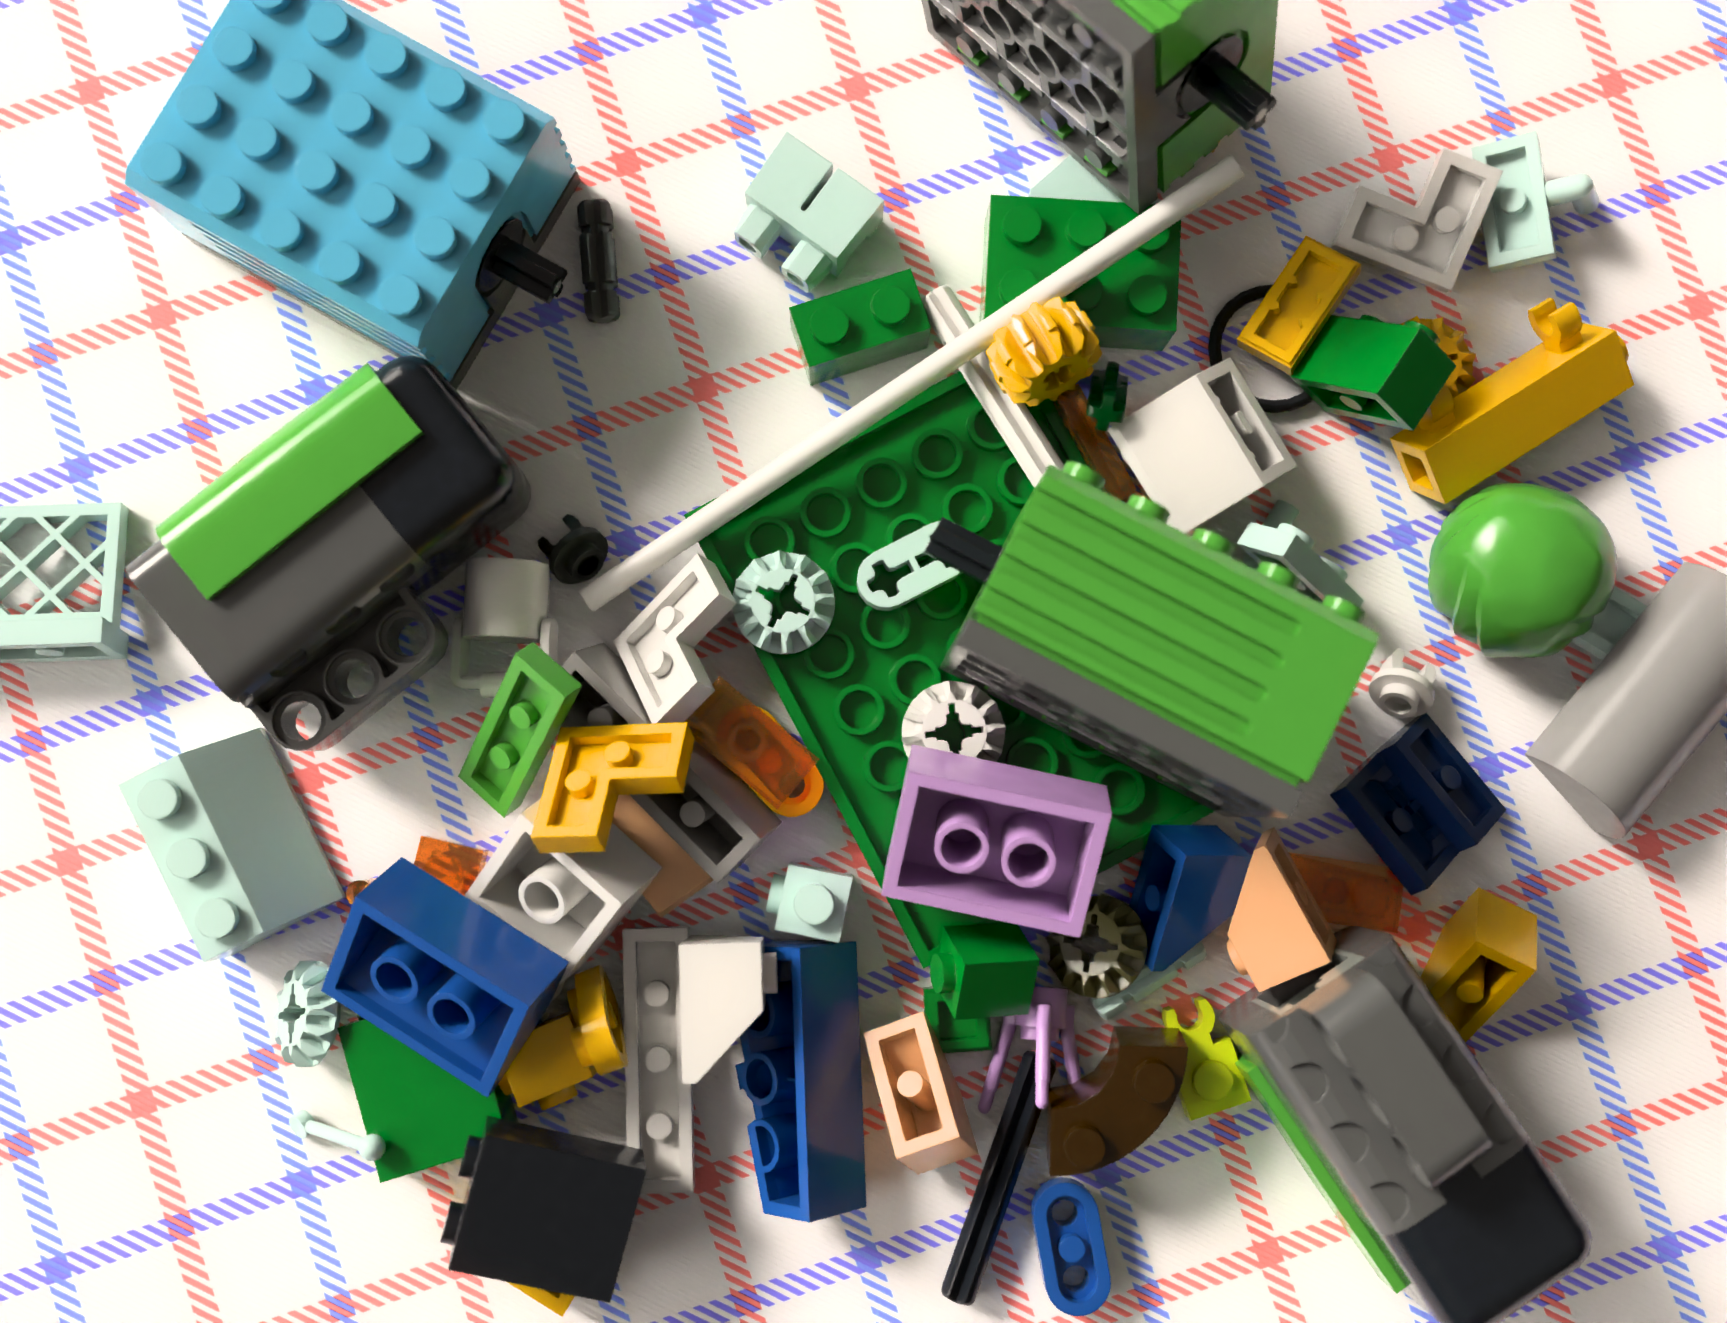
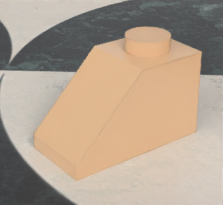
(1276, 921)
(919, 1095)

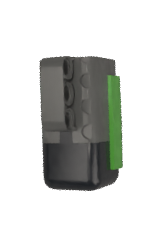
(327, 542)
(1407, 1134)

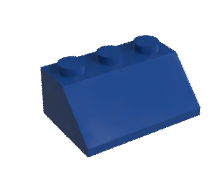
(442, 974)

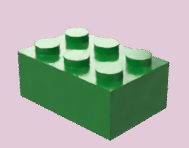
(1035, 236)

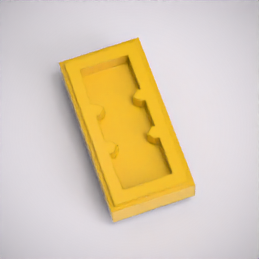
(1298, 305)

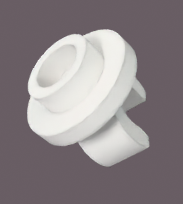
(1401, 690)

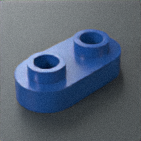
(1069, 1244)

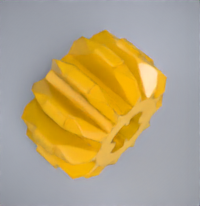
(1044, 352)

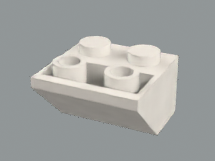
(1202, 446)

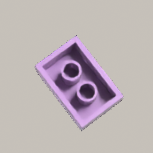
(997, 841)

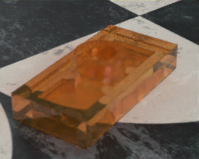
(750, 743)

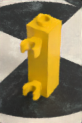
(1516, 406)

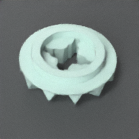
(794, 630)
(306, 1015)

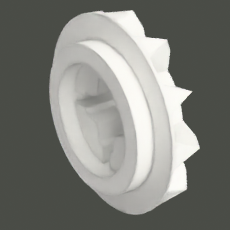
(973, 709)

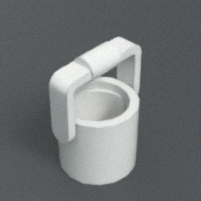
(502, 604)

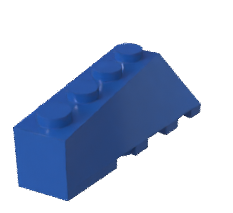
(807, 1084)

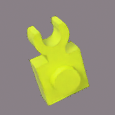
(1210, 1075)

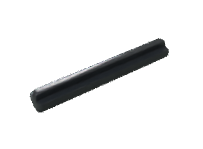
(995, 1186)

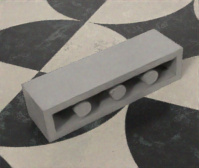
(716, 814)

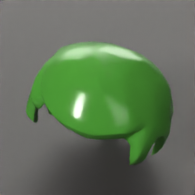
(1521, 569)

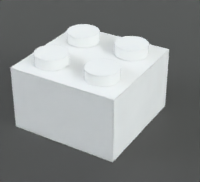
(563, 898)

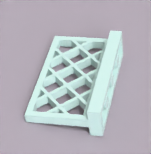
(70, 634)

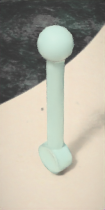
(370, 1147)

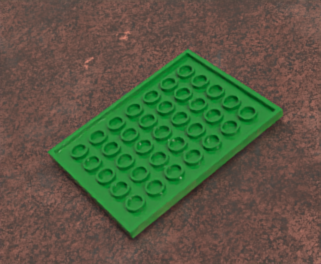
(858, 680)

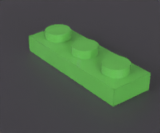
(519, 729)

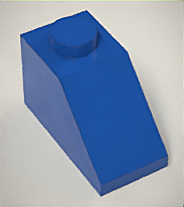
(1186, 888)

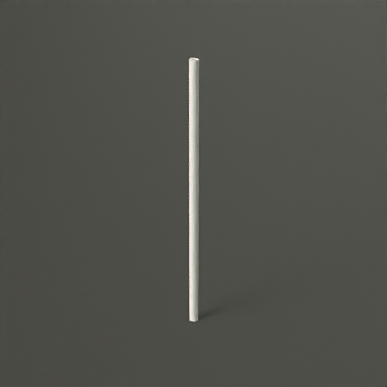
(910, 384)

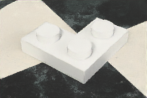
(1424, 239)
(663, 637)

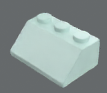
(232, 843)

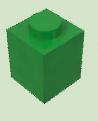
(985, 970)

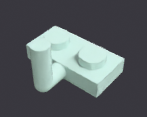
(1519, 215)
(1290, 548)

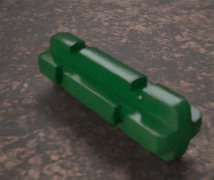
(1107, 396)

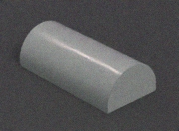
(1642, 706)

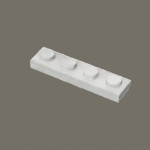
(656, 1100)

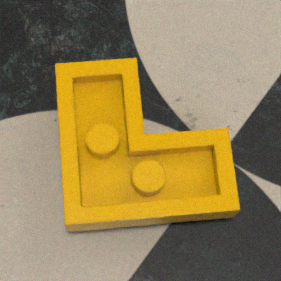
(595, 767)

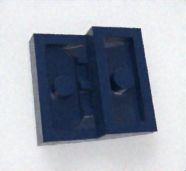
(1418, 803)

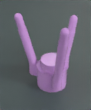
(1045, 1018)

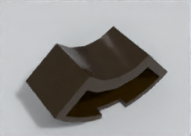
(1116, 1103)

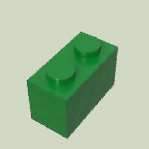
(860, 327)
(1374, 370)

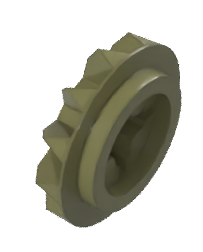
(1110, 970)

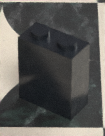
(544, 1209)

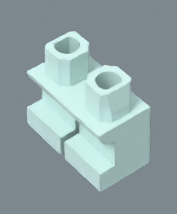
(810, 209)

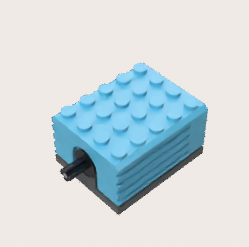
(360, 176)

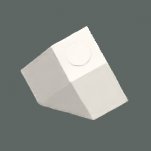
(720, 995)

